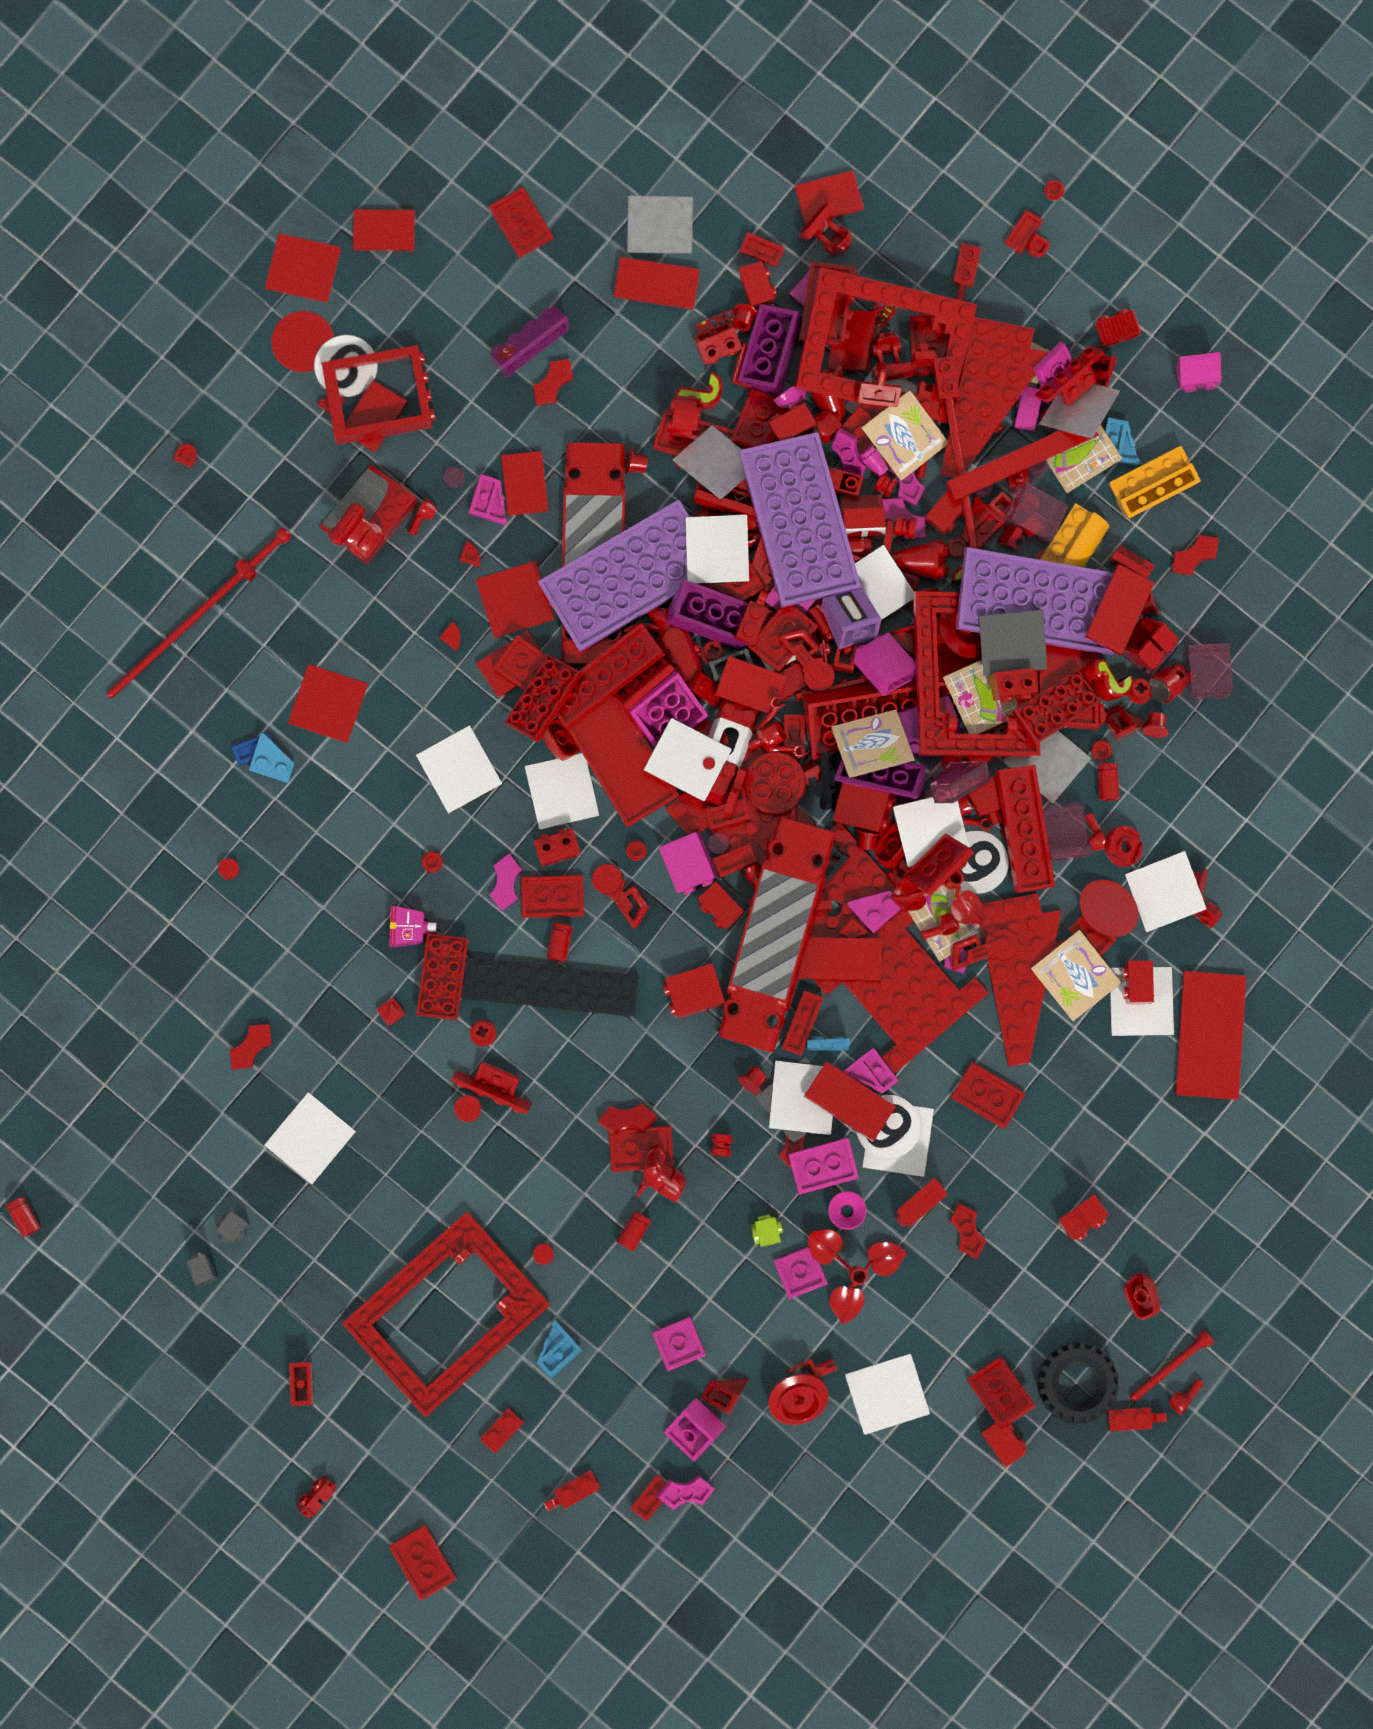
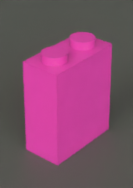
(885, 664)
(688, 863)

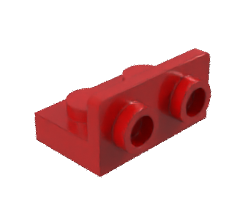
(1132, 561)

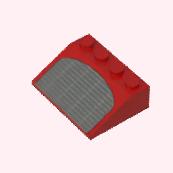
(383, 501)

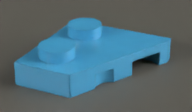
(1120, 435)
(270, 760)
(833, 1044)
(557, 1351)

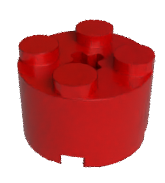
(685, 417)

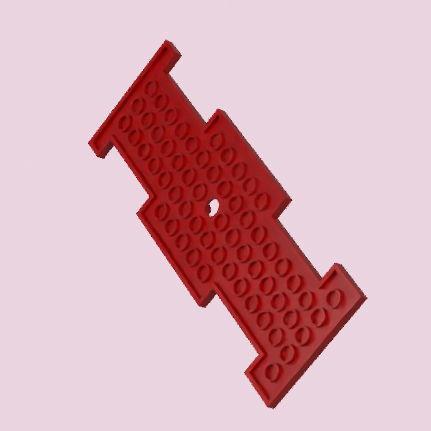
(914, 995)

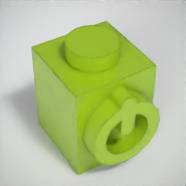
(766, 1231)

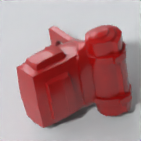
(356, 532)
(661, 1176)

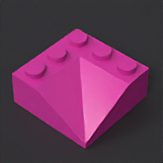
(666, 701)

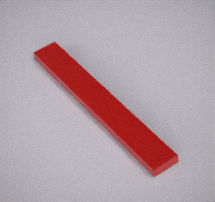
(1014, 463)

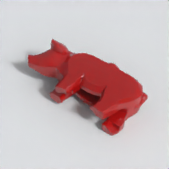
(677, 646)

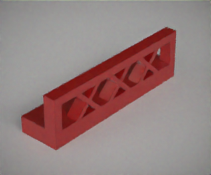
(726, 505)

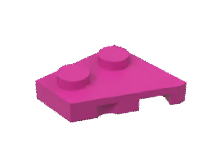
(488, 501)
(874, 910)
(872, 1072)

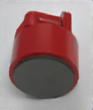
(1167, 683)

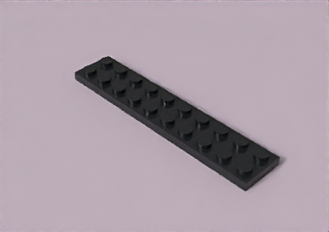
(550, 987)

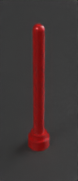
(1201, 1342)

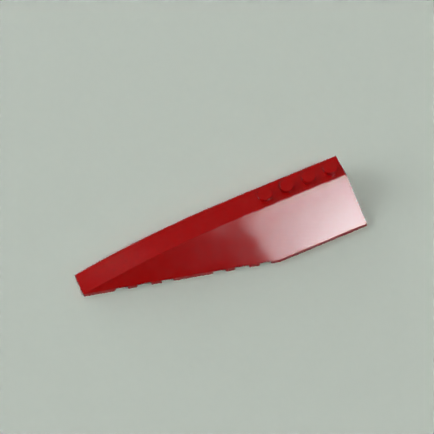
(853, 703)

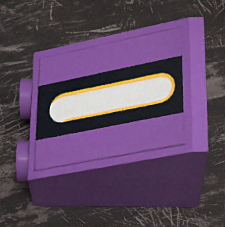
(851, 617)

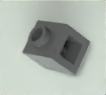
(232, 1228)

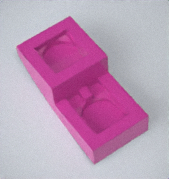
(1028, 410)

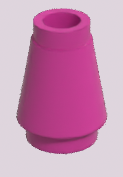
(874, 460)

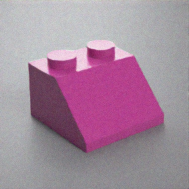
(1199, 372)
(695, 1429)

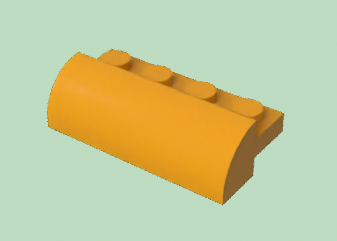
(1154, 482)
(1076, 538)

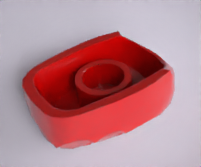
(560, 741)
(889, 848)
(1142, 1296)

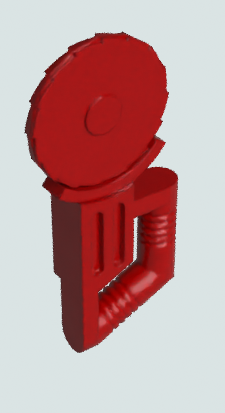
(817, 674)
(608, 881)
(1000, 945)

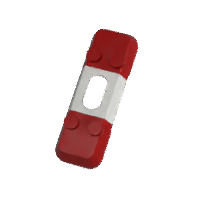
(744, 721)

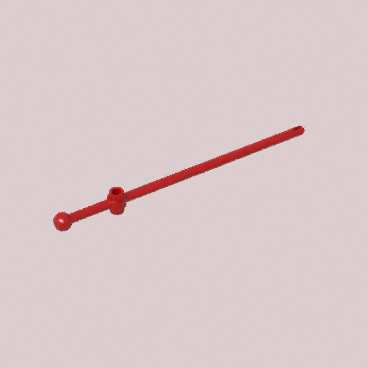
(244, 570)

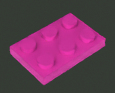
(823, 1166)

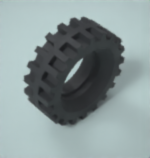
(1106, 1383)

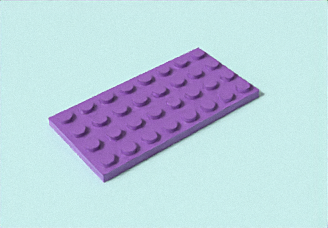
(799, 519)
(621, 577)
(1012, 584)

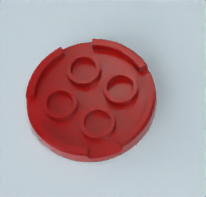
(775, 783)

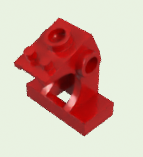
(839, 241)
(890, 344)

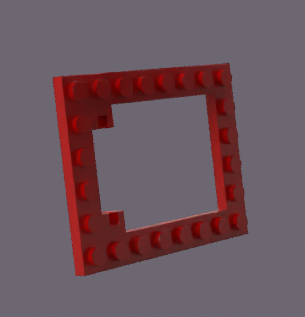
(953, 314)
(932, 730)
(459, 1242)

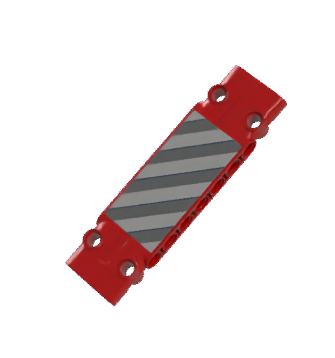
(591, 517)
(776, 934)

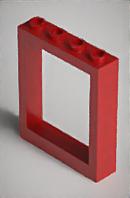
(380, 429)

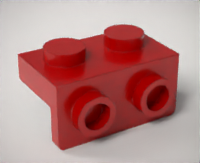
(1097, 940)

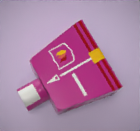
(408, 927)

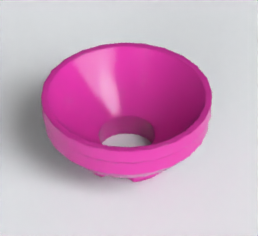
(790, 397)
(853, 1200)

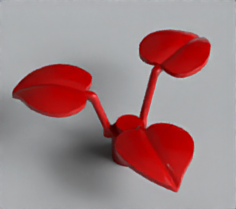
(965, 909)
(846, 1301)

